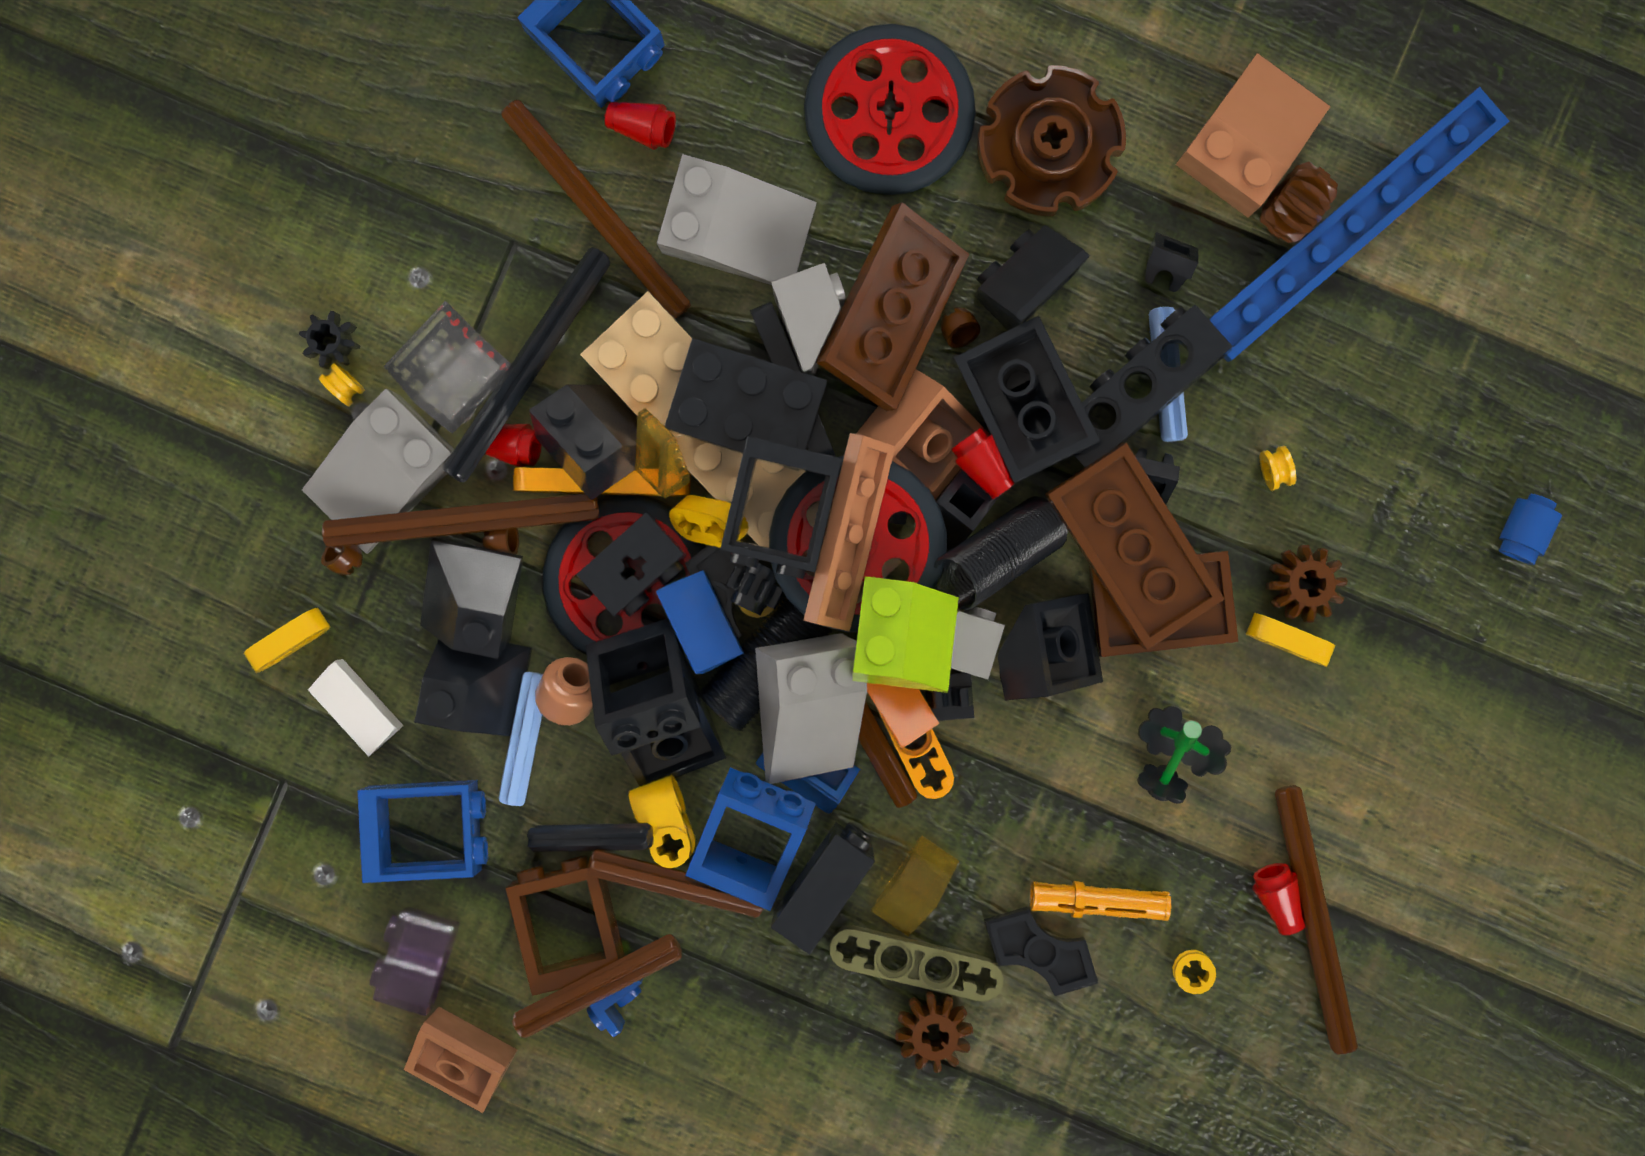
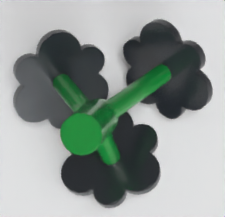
(1185, 742)

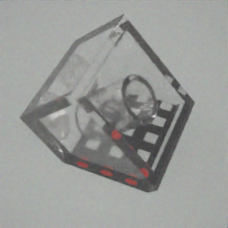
(448, 367)

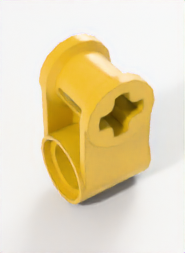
(665, 810)

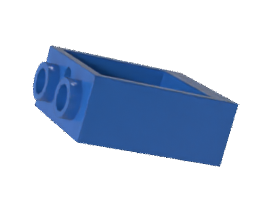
(545, 15)
(375, 832)
(734, 870)

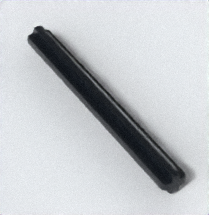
(527, 365)

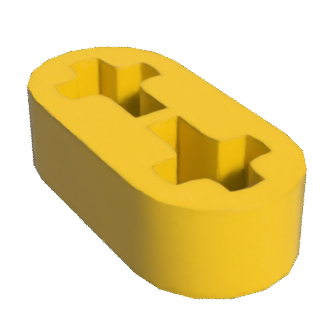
(703, 520)
(1290, 639)
(287, 640)

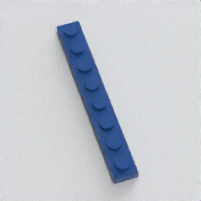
(1358, 220)

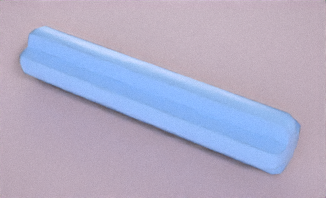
(1173, 417)
(521, 743)

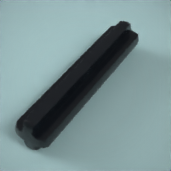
(590, 837)

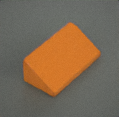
(903, 711)

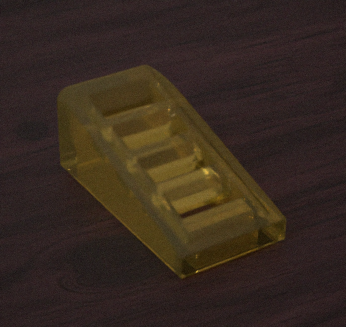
(659, 456)

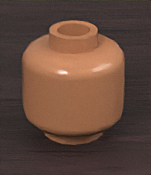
(565, 691)

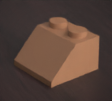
(924, 431)

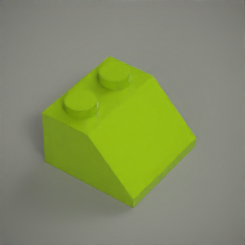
(905, 635)

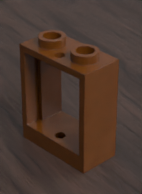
(561, 974)

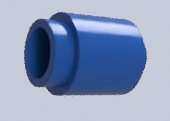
(1529, 528)

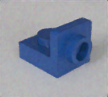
(604, 1013)

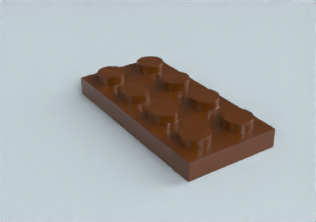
(893, 307)
(1135, 546)

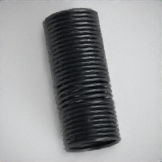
(1001, 552)
(734, 688)

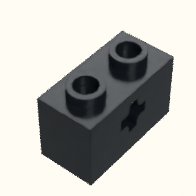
(607, 571)

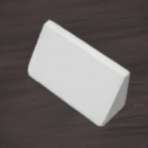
(355, 706)

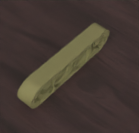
(918, 955)

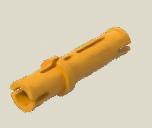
(1090, 900)

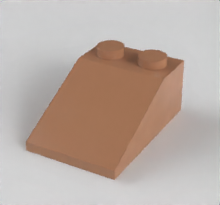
(1253, 136)

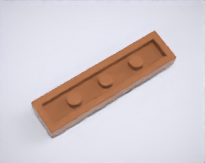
(849, 532)

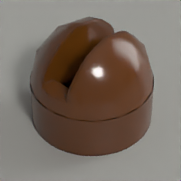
(959, 327)
(502, 540)
(342, 559)

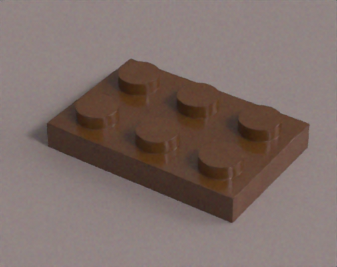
(1210, 628)

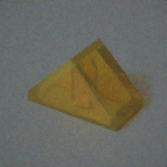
(916, 886)

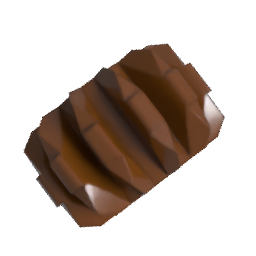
(1299, 202)
(1305, 566)
(919, 1042)

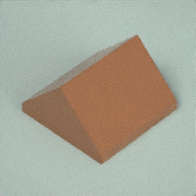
(459, 1059)

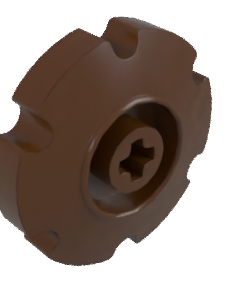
(1070, 112)

